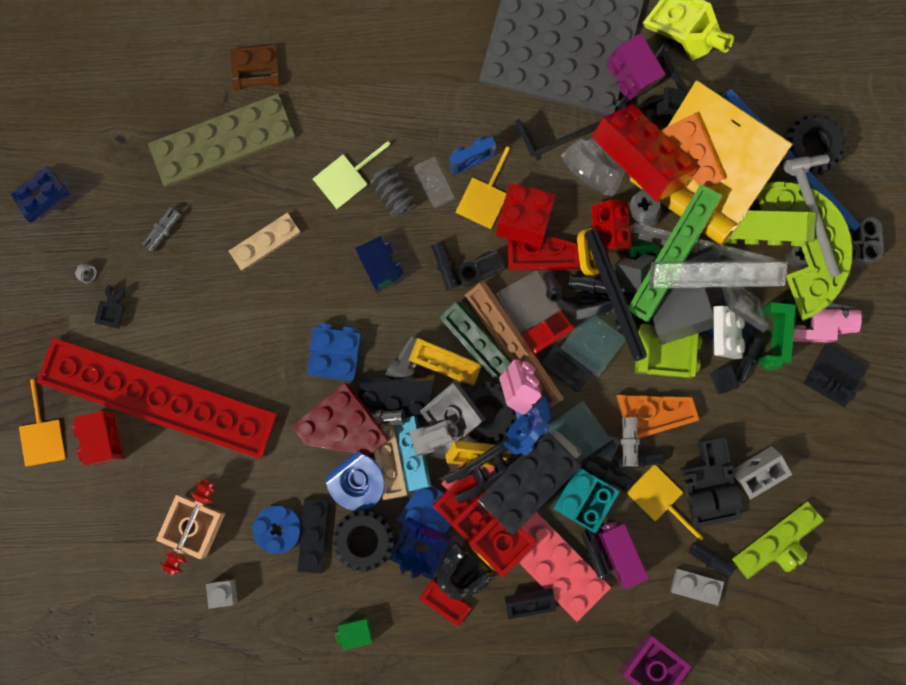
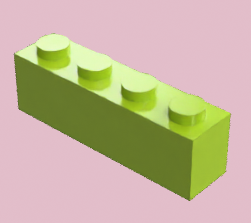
(776, 227)

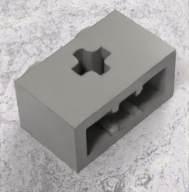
(761, 472)

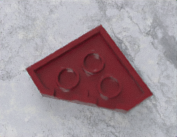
(341, 424)

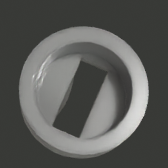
(91, 274)

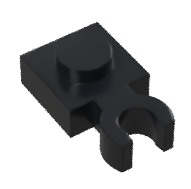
(111, 312)

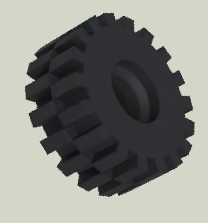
(505, 417)

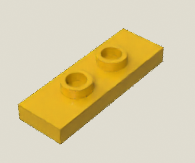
(445, 362)

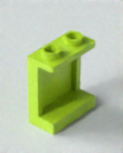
(670, 359)

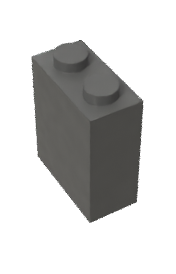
(682, 314)

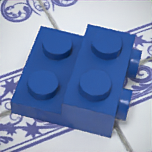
(334, 352)

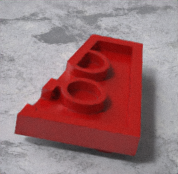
(553, 255)

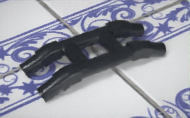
(475, 468)

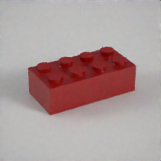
(644, 152)

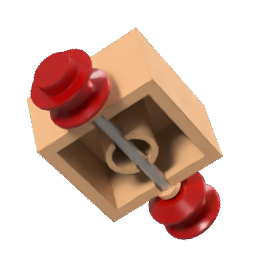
(190, 527)

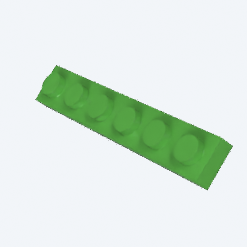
(677, 248)

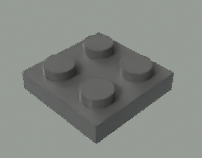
(455, 406)

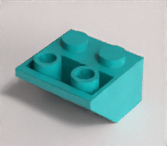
(585, 500)

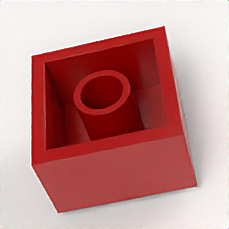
(525, 214)
(97, 438)

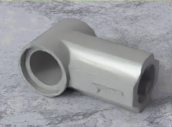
(429, 438)

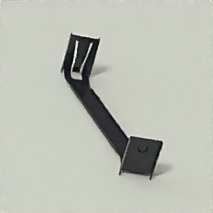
(592, 128)

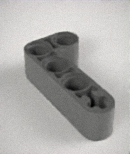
(861, 242)

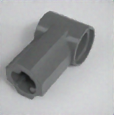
(401, 366)

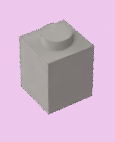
(221, 593)

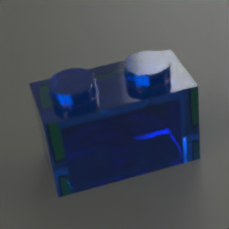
(379, 264)

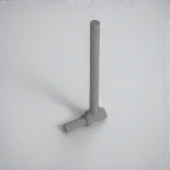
(799, 167)

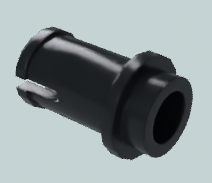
(554, 289)

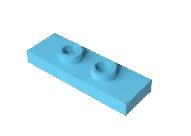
(413, 467)

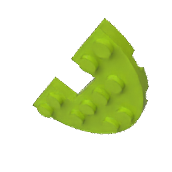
(813, 286)

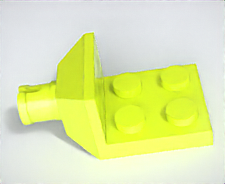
(691, 24)

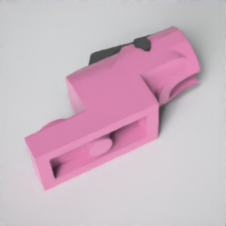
(829, 324)

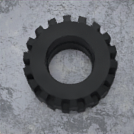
(823, 130)
(345, 552)

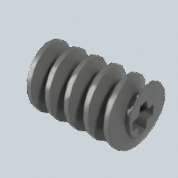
(392, 192)
(638, 203)

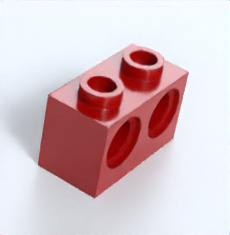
(613, 224)

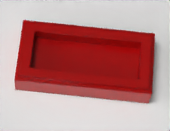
(449, 608)

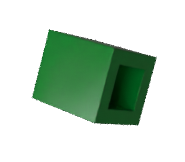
(354, 633)

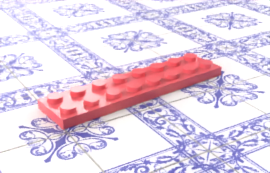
(558, 566)

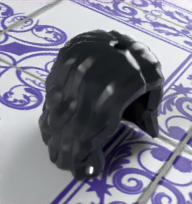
(462, 574)

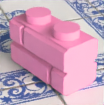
(520, 386)

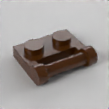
(254, 60)

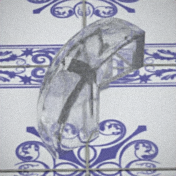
(594, 166)

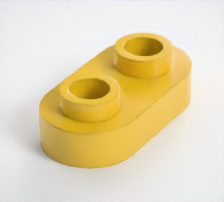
(586, 258)

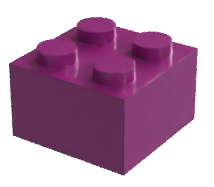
(635, 67)
(654, 664)

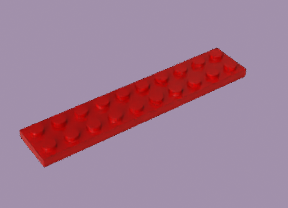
(157, 398)

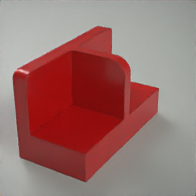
(547, 332)

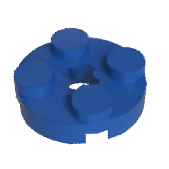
(526, 432)
(290, 533)

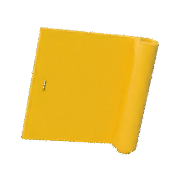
(744, 151)

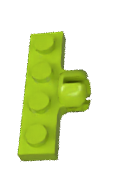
(780, 543)

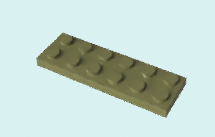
(221, 140)

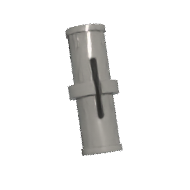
(630, 441)

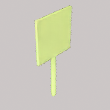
(341, 180)

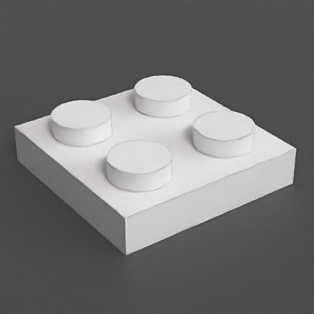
(728, 333)

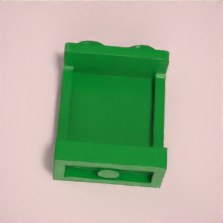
(782, 335)

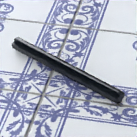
(615, 295)

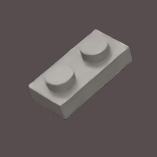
(697, 587)

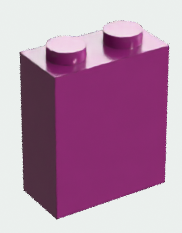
(622, 554)

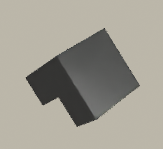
(632, 272)

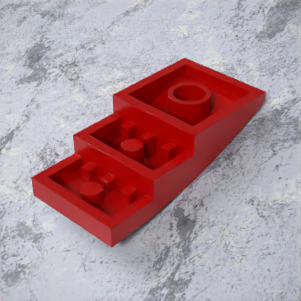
(482, 529)

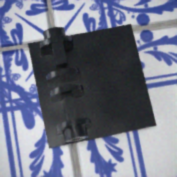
(835, 375)

